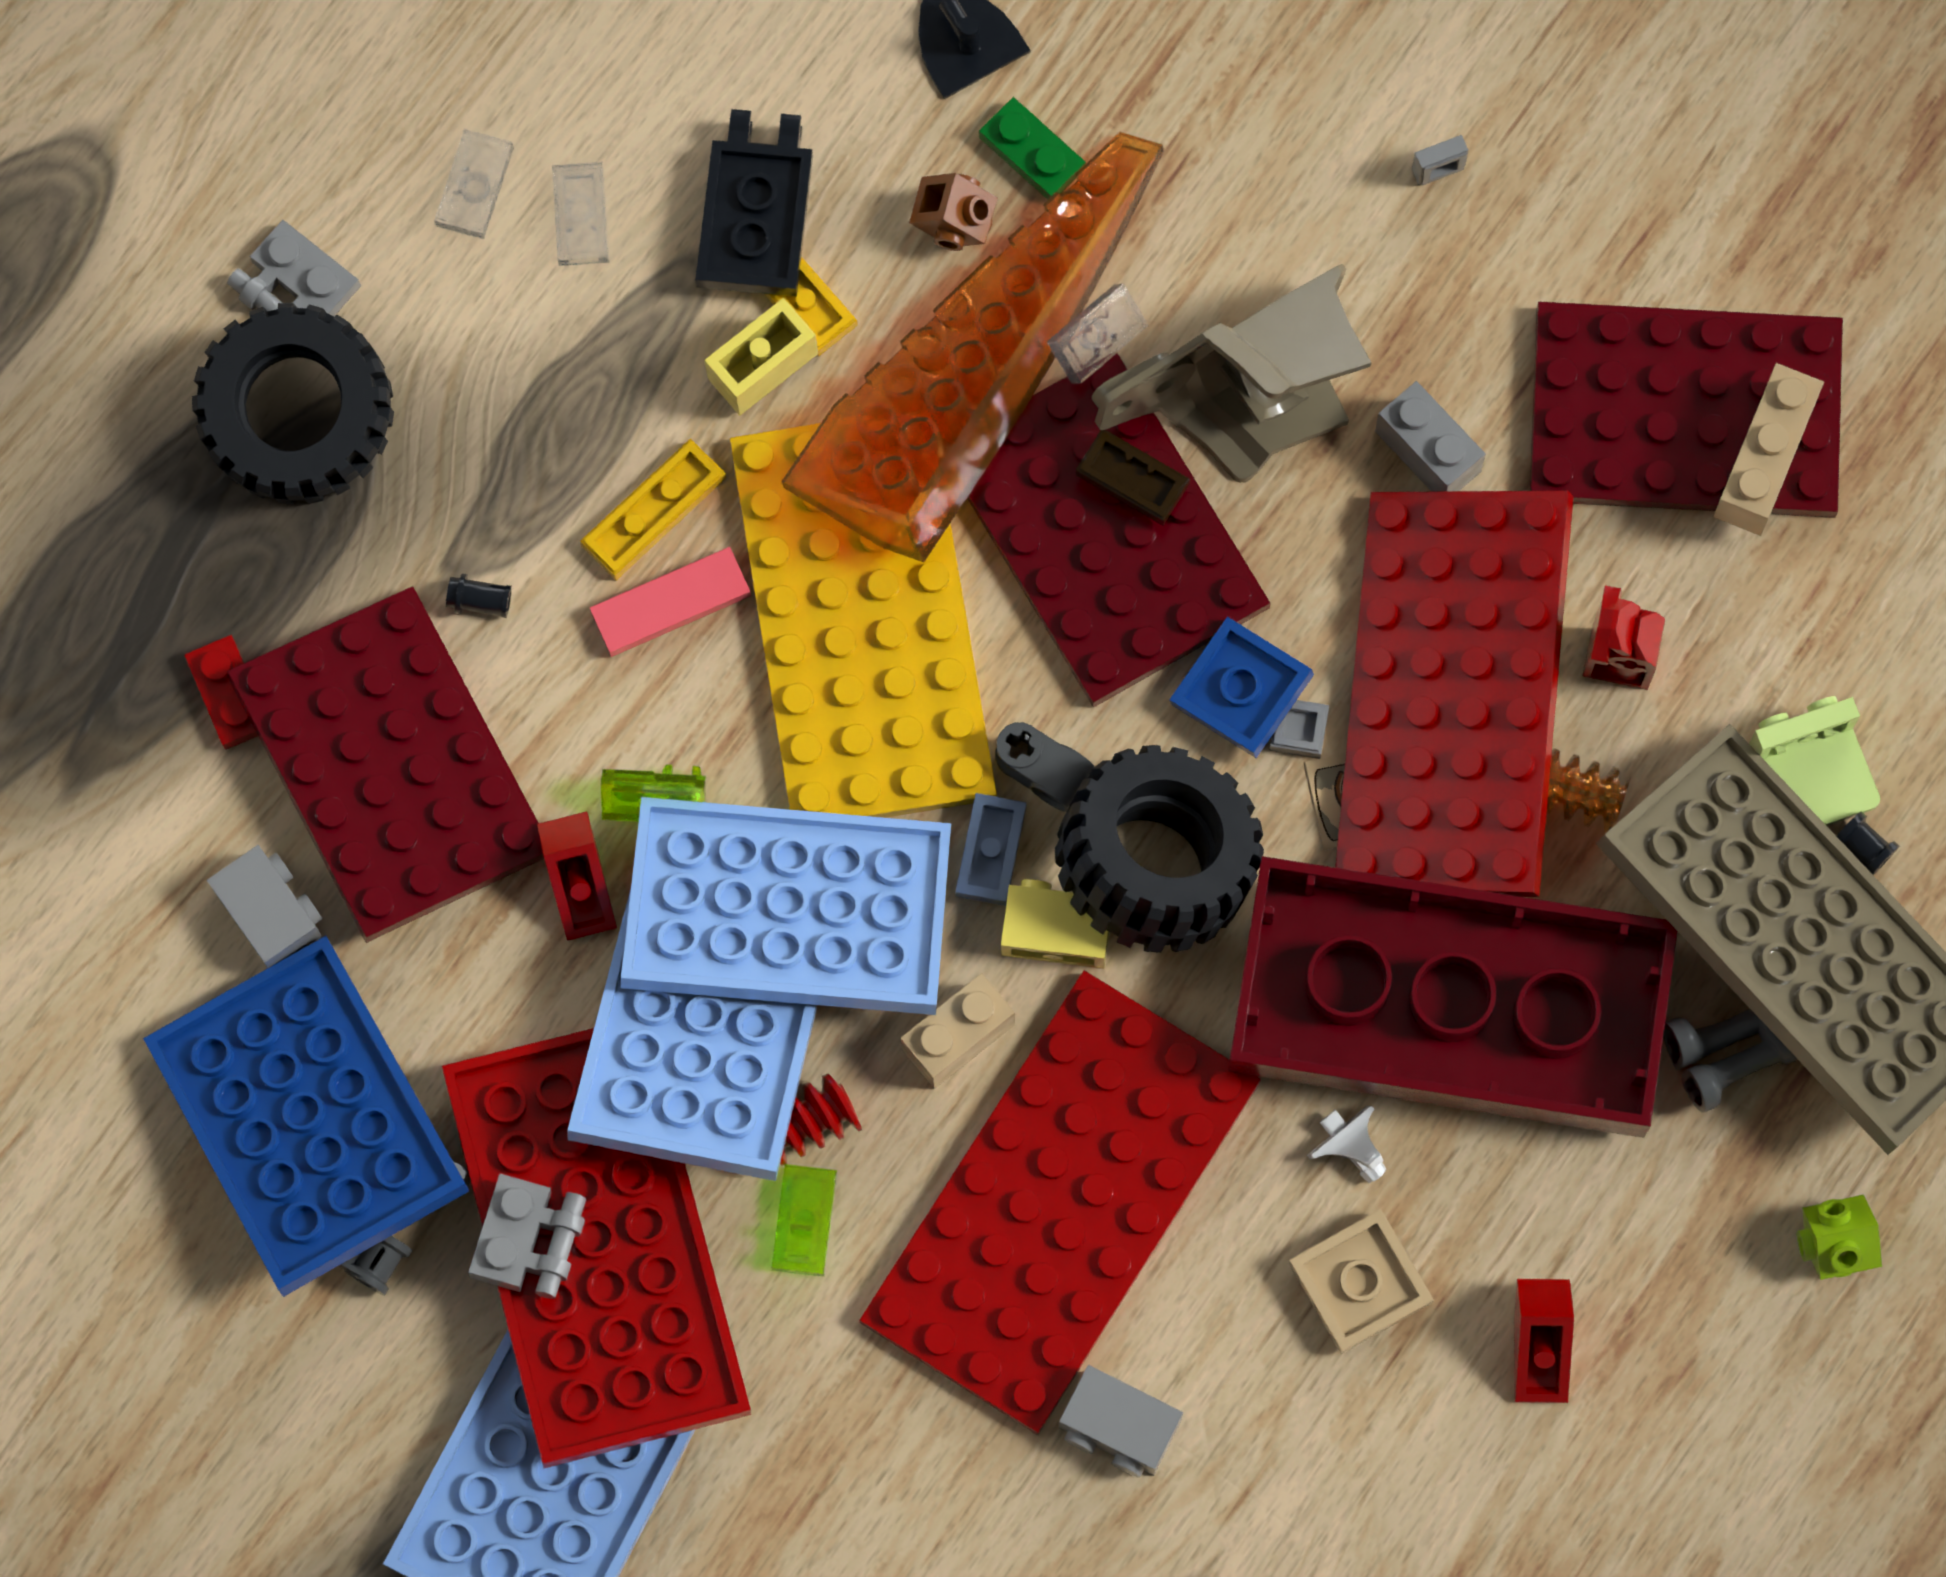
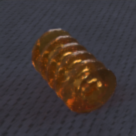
(1585, 791)

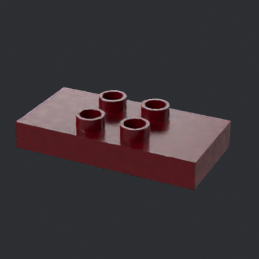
(1454, 997)

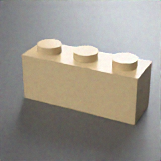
(1768, 449)

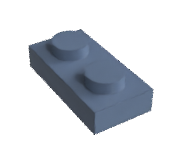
(990, 849)

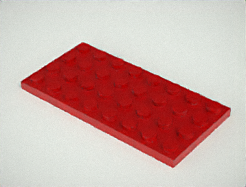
(1456, 688)
(1060, 1202)
(639, 1324)

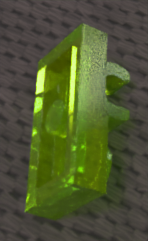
(624, 788)
(804, 1220)

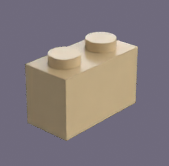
(958, 1031)

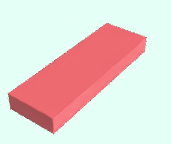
(670, 601)

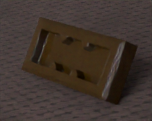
(1132, 477)

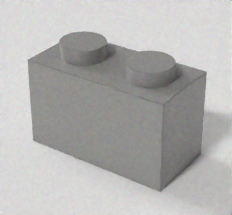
(1429, 441)
(265, 907)
(1120, 1422)

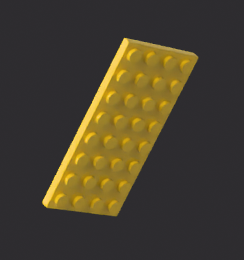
(859, 653)

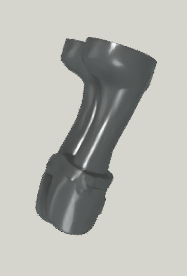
(1706, 1081)

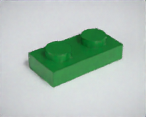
(1031, 149)

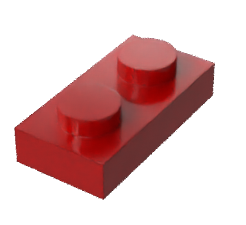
(210, 671)

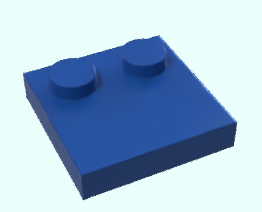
(1241, 687)

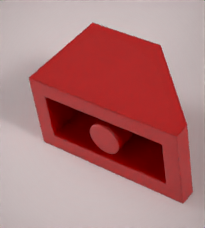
(576, 875)
(1543, 1340)

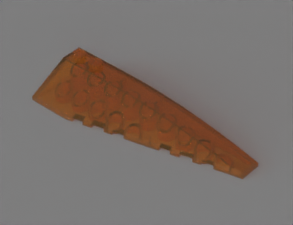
(934, 416)

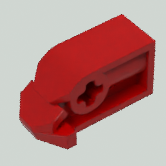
(1623, 642)

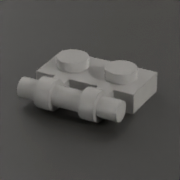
(299, 268)
(511, 1232)

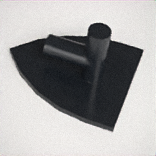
(966, 42)

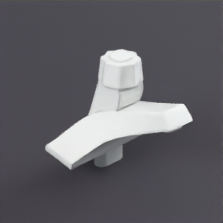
(1352, 1142)

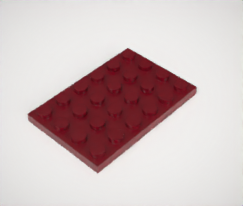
(1662, 398)
(1099, 574)
(389, 763)

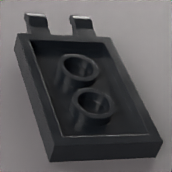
(755, 210)

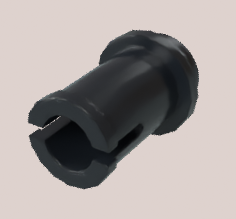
(478, 596)

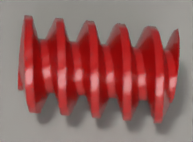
(818, 1113)

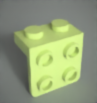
(1820, 758)

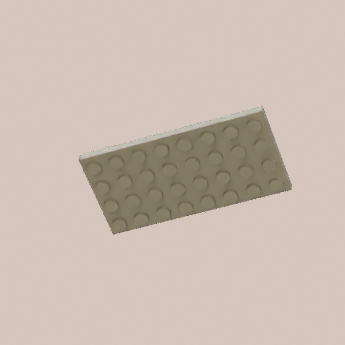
(1795, 931)

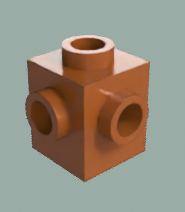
(953, 210)

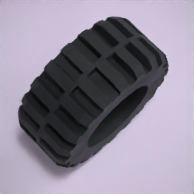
(252, 349)
(1179, 795)

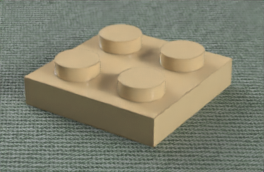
(1361, 1281)

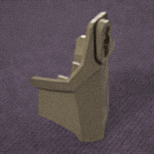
(1251, 384)

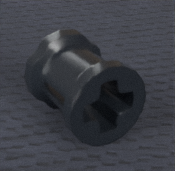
(1866, 843)

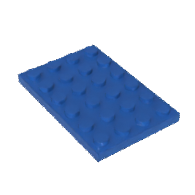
(305, 1116)

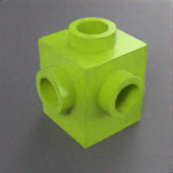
(1840, 1237)

